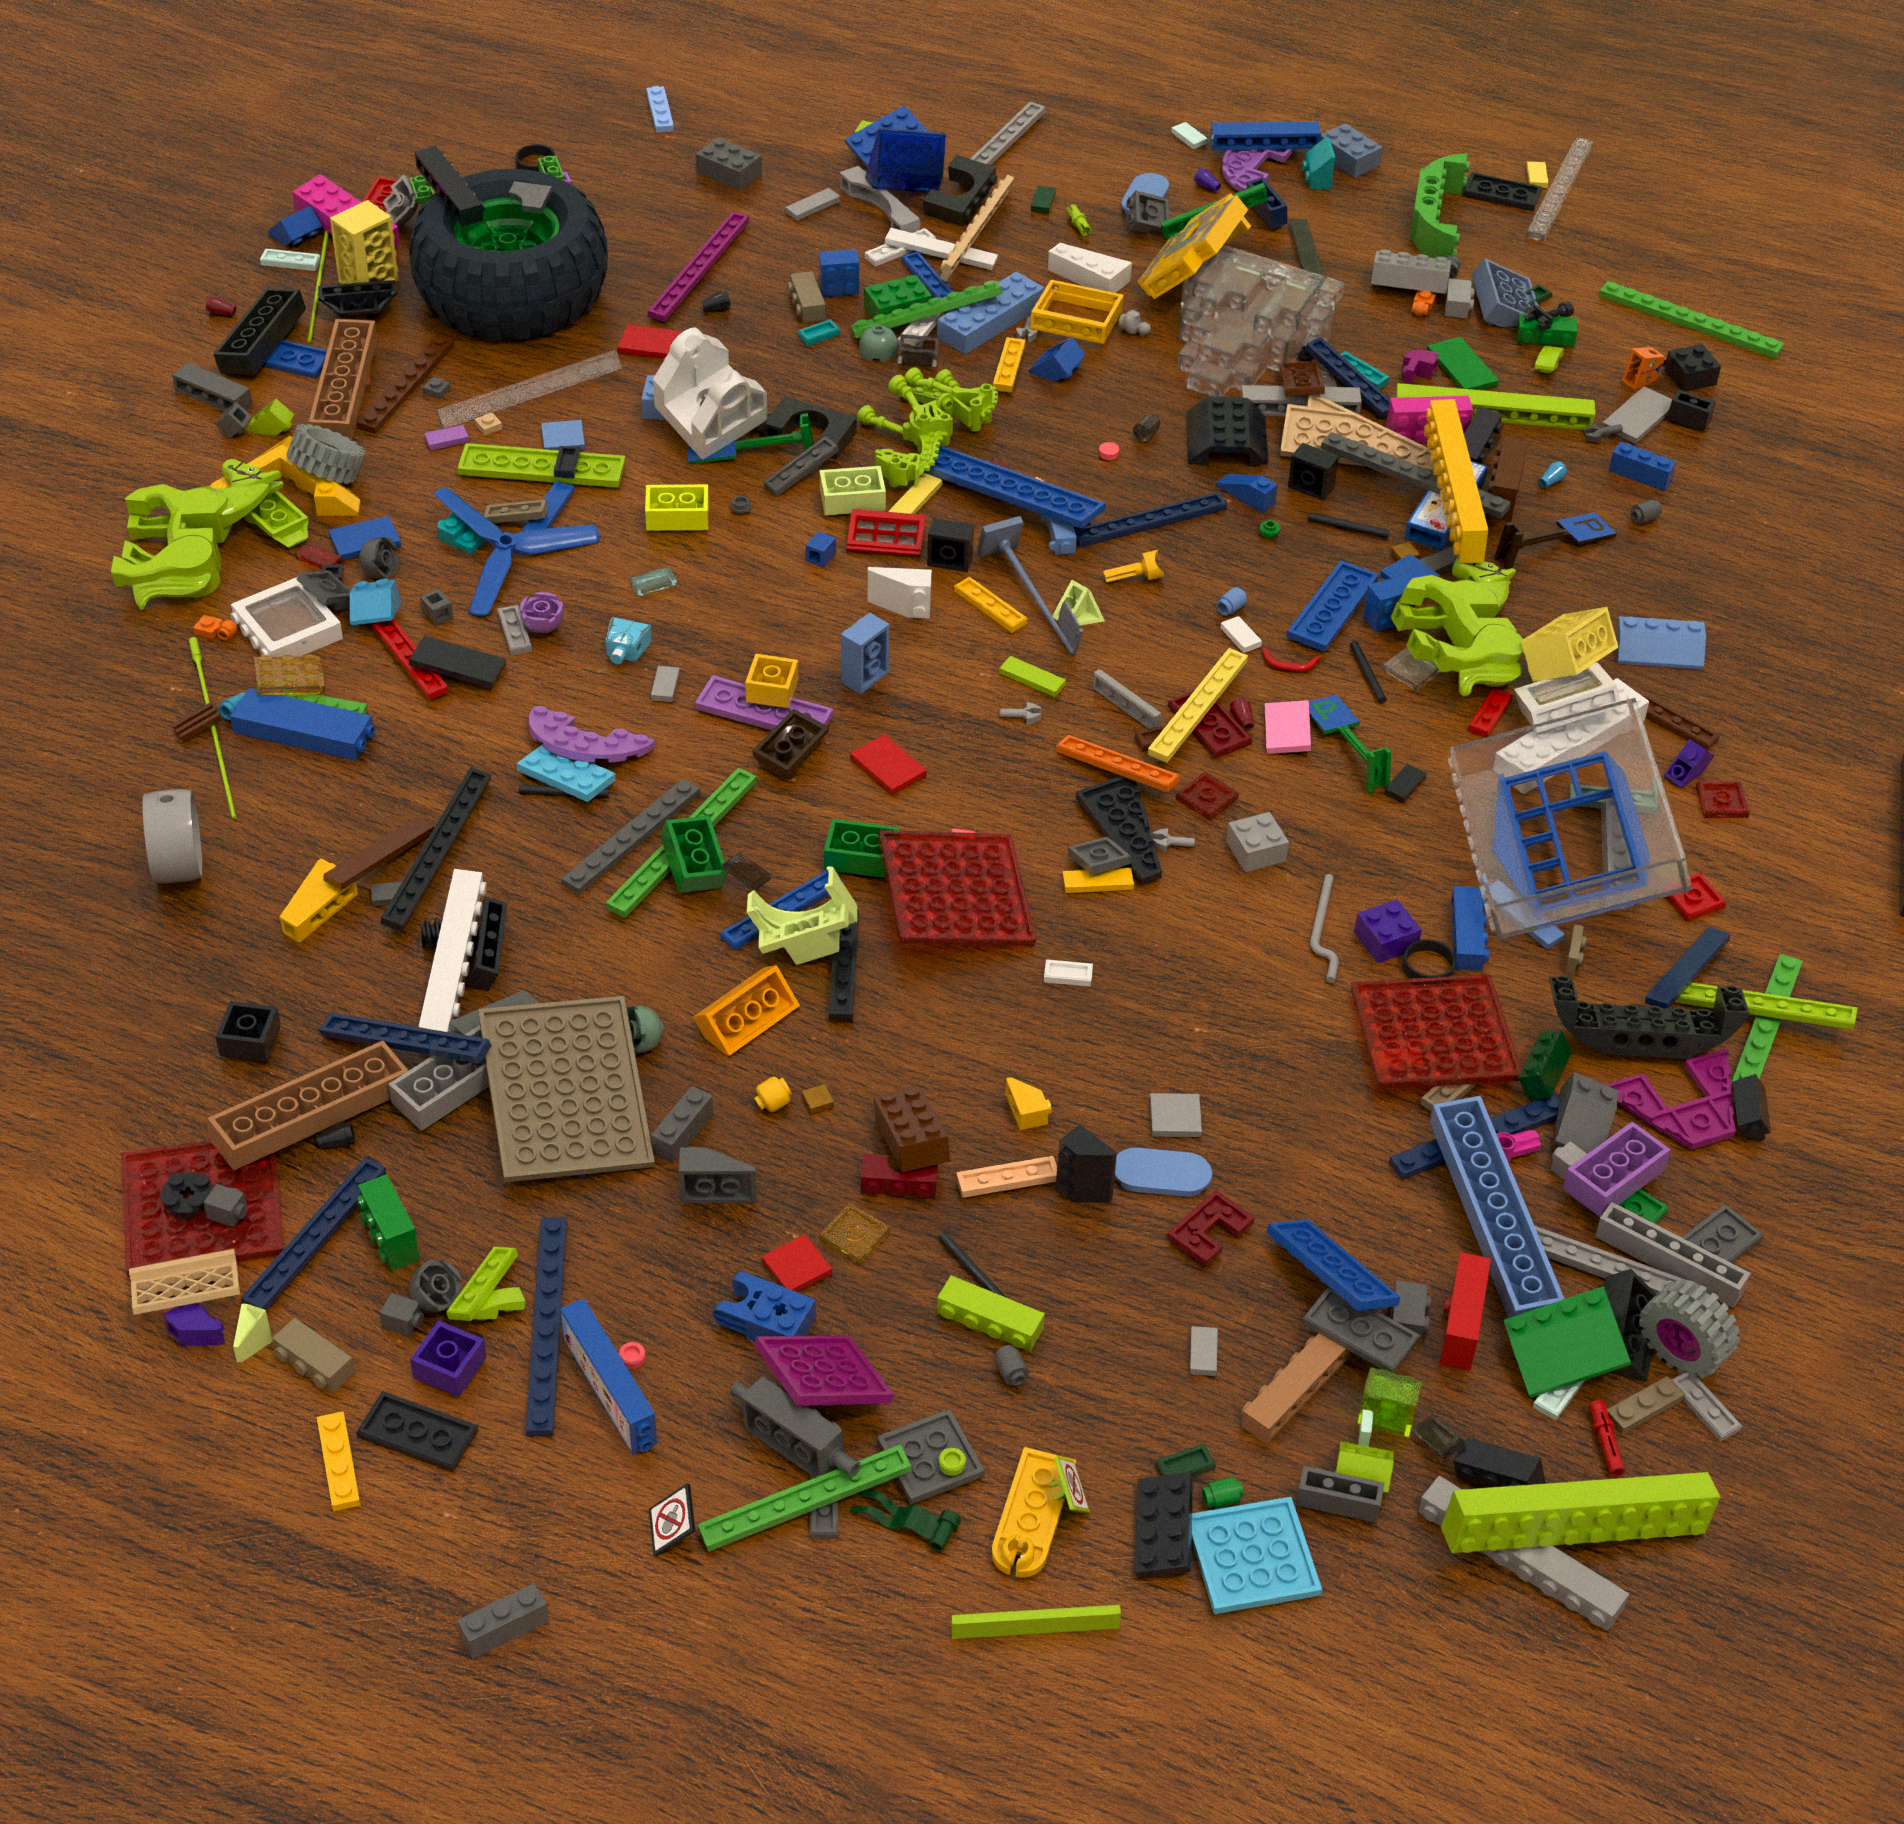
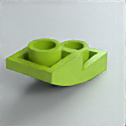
(1548, 359)
(501, 1299)

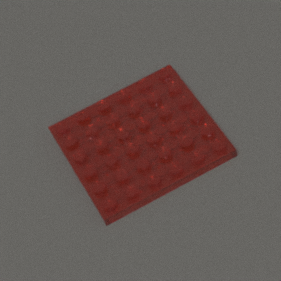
(956, 888)
(1435, 1031)
(159, 1237)

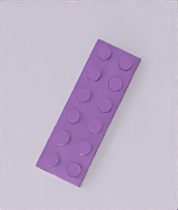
(728, 700)

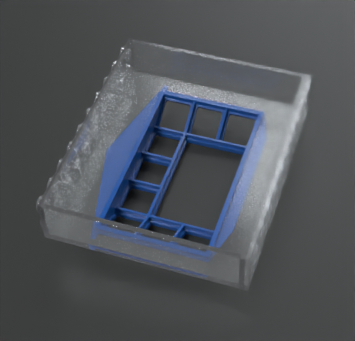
(1599, 735)

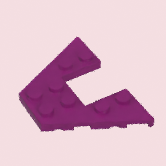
(1693, 1122)

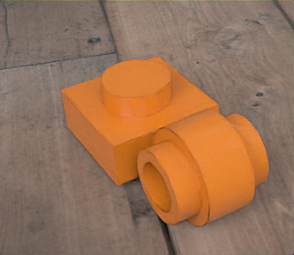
(1423, 302)
(212, 626)

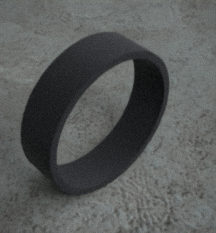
(535, 149)
(1428, 945)

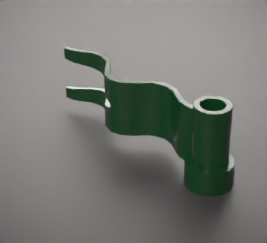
(912, 1517)

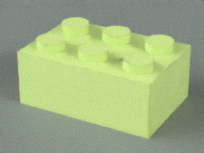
(852, 489)

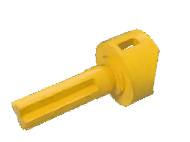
(1147, 566)

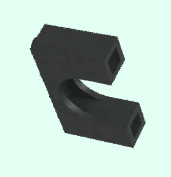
(960, 208)
(836, 425)

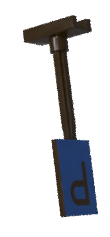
(1580, 529)

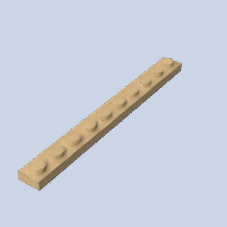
(974, 229)

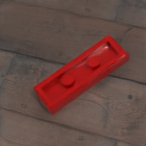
(1490, 713)

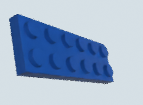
(1332, 606)
(1333, 1265)

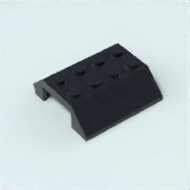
(1226, 427)

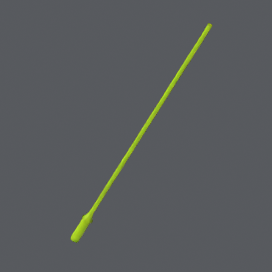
(318, 284)
(197, 657)

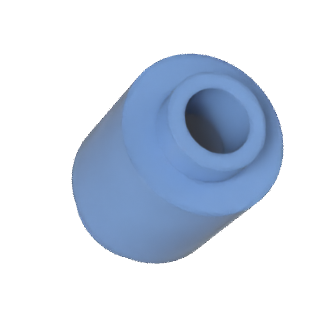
(1231, 601)

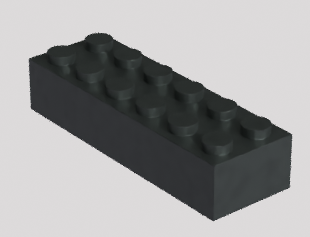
(259, 331)

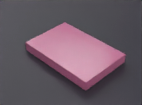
(1287, 727)

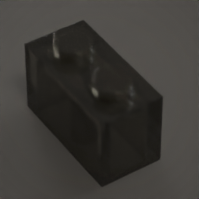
(918, 350)

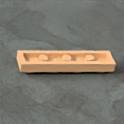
(1007, 1176)

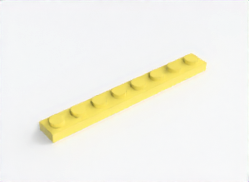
(1197, 705)

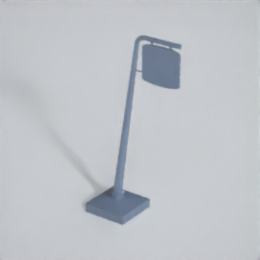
(1003, 538)

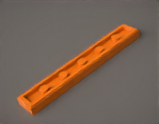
(1118, 763)

